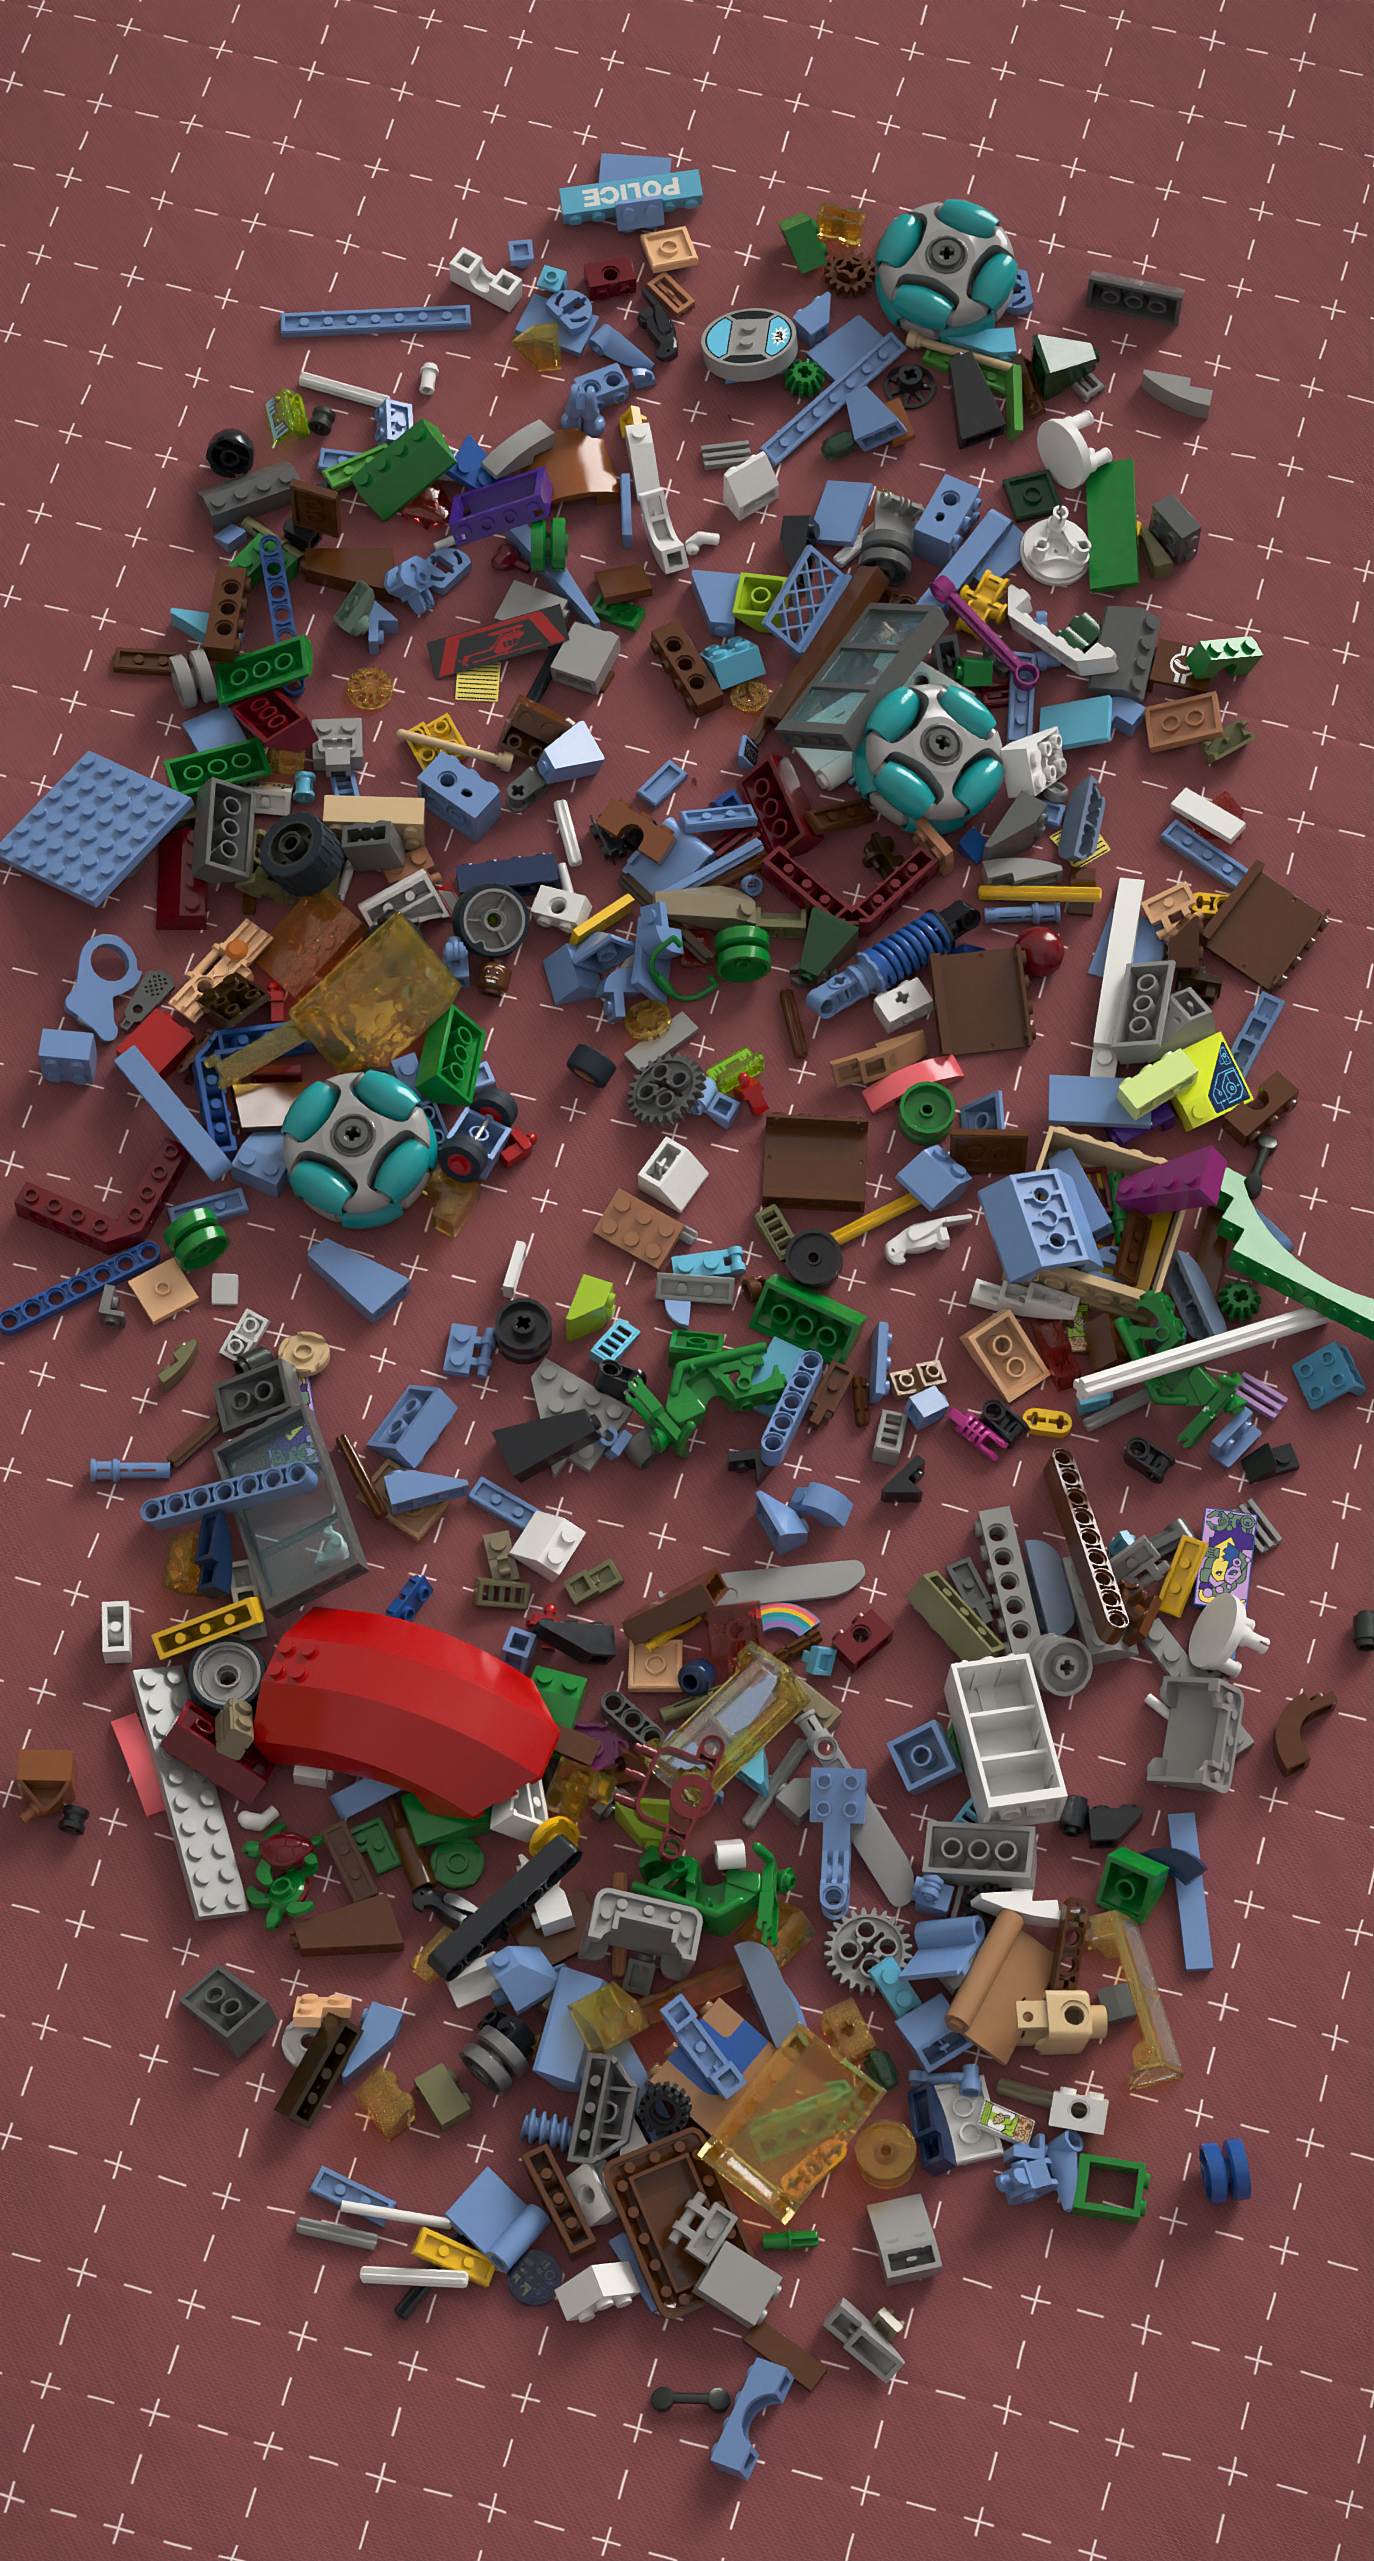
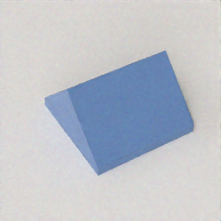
(567, 980)
(984, 1113)

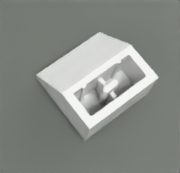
(750, 486)
(672, 1175)

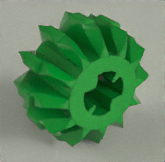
(804, 378)
(1232, 1294)

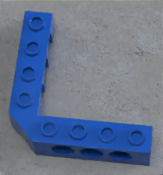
(210, 1097)

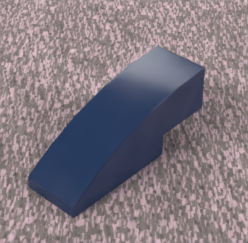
(214, 1556)
(931, 2130)

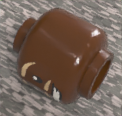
(494, 978)

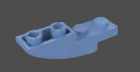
(406, 1071)

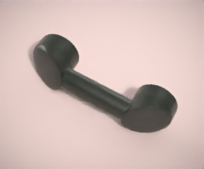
(1266, 1147)
(663, 2399)

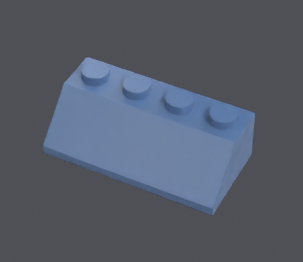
(562, 2048)

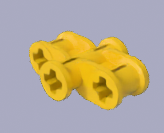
(985, 600)

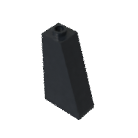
(974, 407)
(546, 1441)

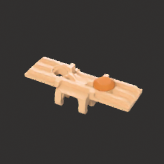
(236, 953)

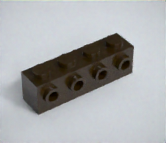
(319, 2070)

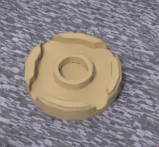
(306, 1352)

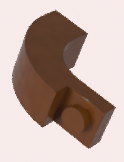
(1287, 1743)

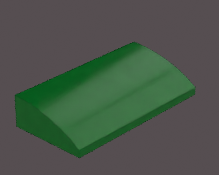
(264, 670)

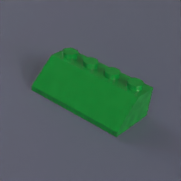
(404, 469)
(230, 763)
(451, 1059)
(807, 1319)

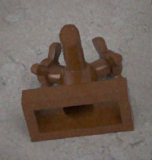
(1139, 1611)

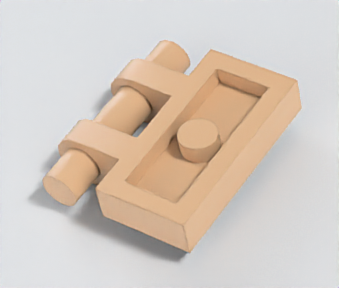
(1169, 904)

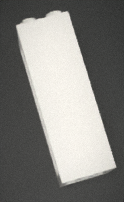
(1005, 1741)

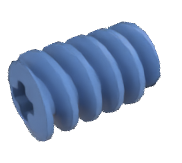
(547, 2130)

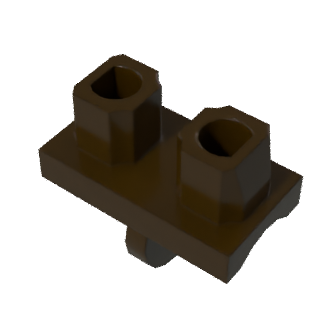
(879, 855)
(1201, 982)

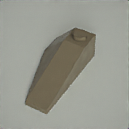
(709, 906)

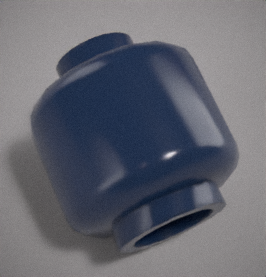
(697, 1677)

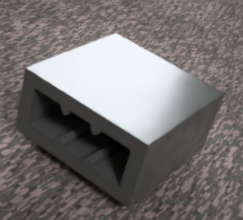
(1175, 529)
(373, 846)

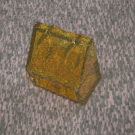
(386, 2104)

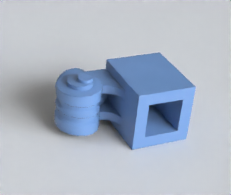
(456, 960)
(932, 1896)

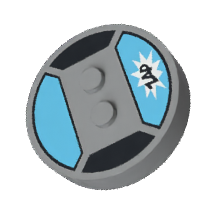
(749, 344)

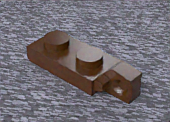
(1030, 387)
(829, 1393)

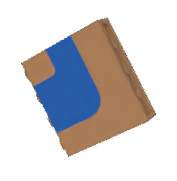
(736, 2041)

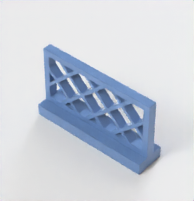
(823, 608)

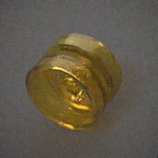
(900, 2146)

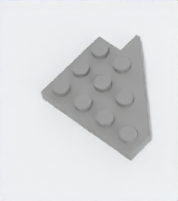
(563, 1392)

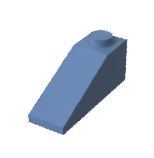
(418, 1489)

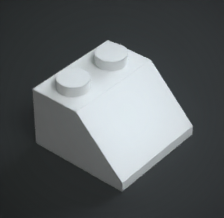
(547, 1544)

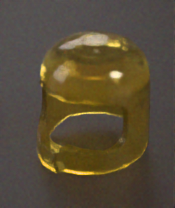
(285, 762)

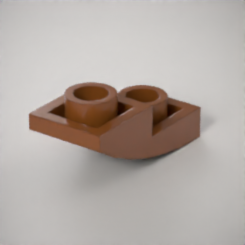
(898, 410)

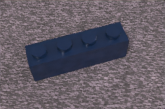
(519, 873)

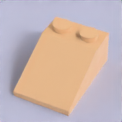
(1005, 1354)

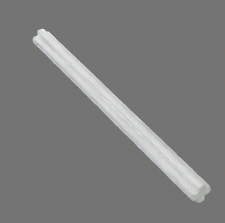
(1197, 1352)

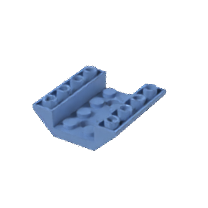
(1024, 1225)

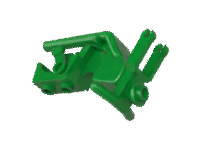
(695, 1384)
(1185, 1386)
(724, 1904)

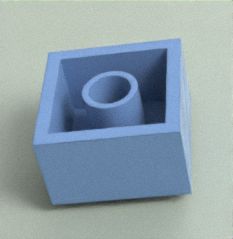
(68, 1056)
(924, 1757)

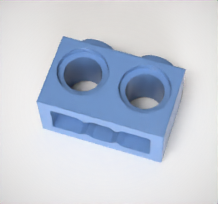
(602, 381)

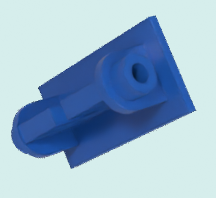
(416, 1593)

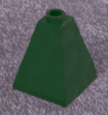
(1061, 362)
(826, 946)

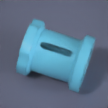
(304, 787)

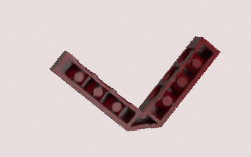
(868, 912)
(98, 1229)

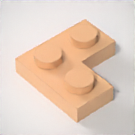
(311, 2009)

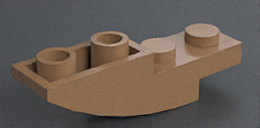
(880, 1061)

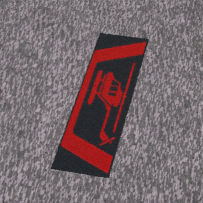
(498, 641)

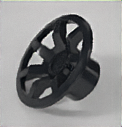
(910, 382)

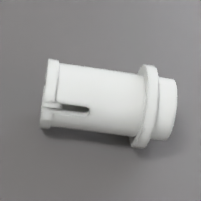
(429, 373)

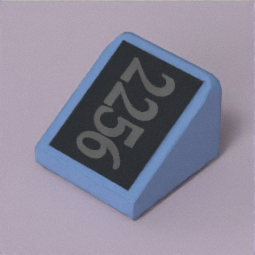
(747, 754)

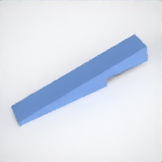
(559, 582)

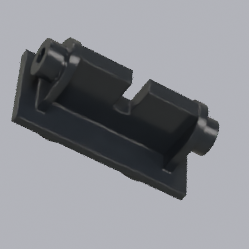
(611, 846)

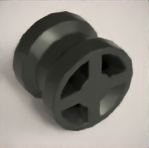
(322, 420)

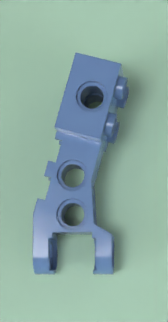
(837, 1801)

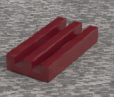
(995, 700)
(734, 842)
(277, 1074)
(1105, 1182)

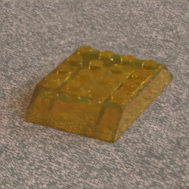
(377, 999)
(791, 2123)

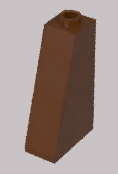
(344, 566)
(675, 1607)
(350, 1930)

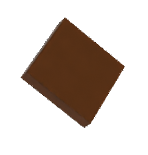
(623, 584)

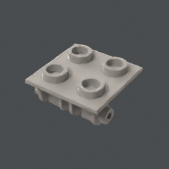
(896, 513)

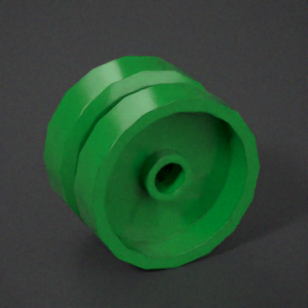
(549, 544)
(742, 954)
(926, 1113)
(196, 1239)

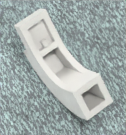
(660, 533)

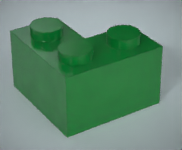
(801, 237)
(251, 559)

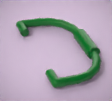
(664, 984)

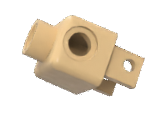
(1060, 2022)

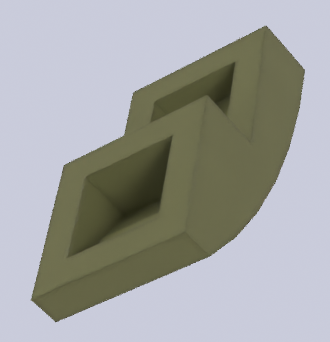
(593, 1583)

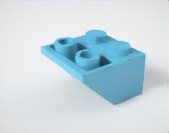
(733, 662)

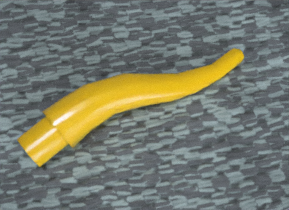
(659, 1640)

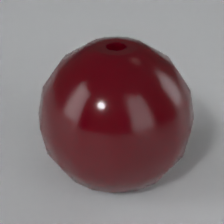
(1042, 949)

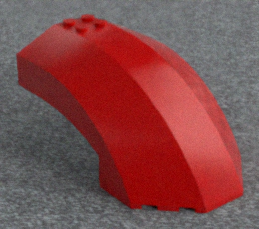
(403, 1711)

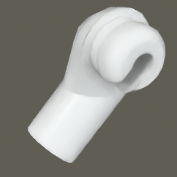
(698, 539)
(257, 1821)

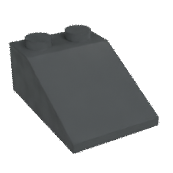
(1018, 828)
(257, 1395)
(229, 2010)

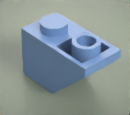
(813, 320)

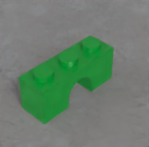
(1235, 654)

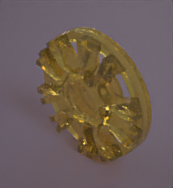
(370, 688)
(648, 1020)

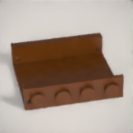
(1263, 929)
(981, 1001)
(815, 1162)

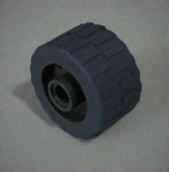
(301, 854)

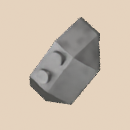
(603, 2110)

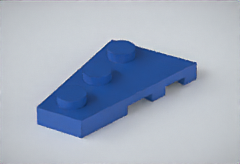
(468, 469)

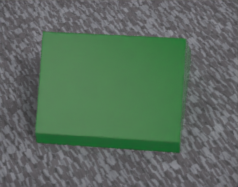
(693, 1344)

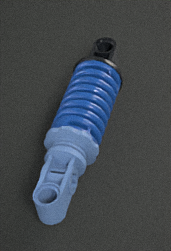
(894, 958)

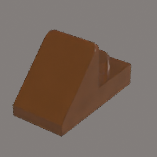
(1081, 878)
(629, 1760)

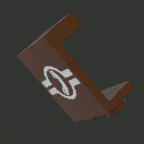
(1172, 670)

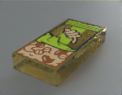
(1075, 1330)

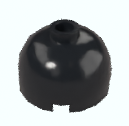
(230, 453)

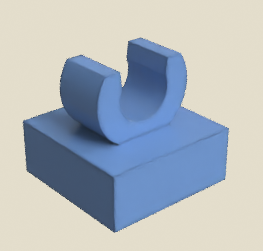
(521, 253)
(617, 1442)

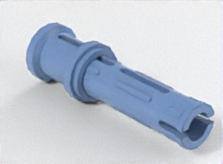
(1034, 913)
(163, 1470)

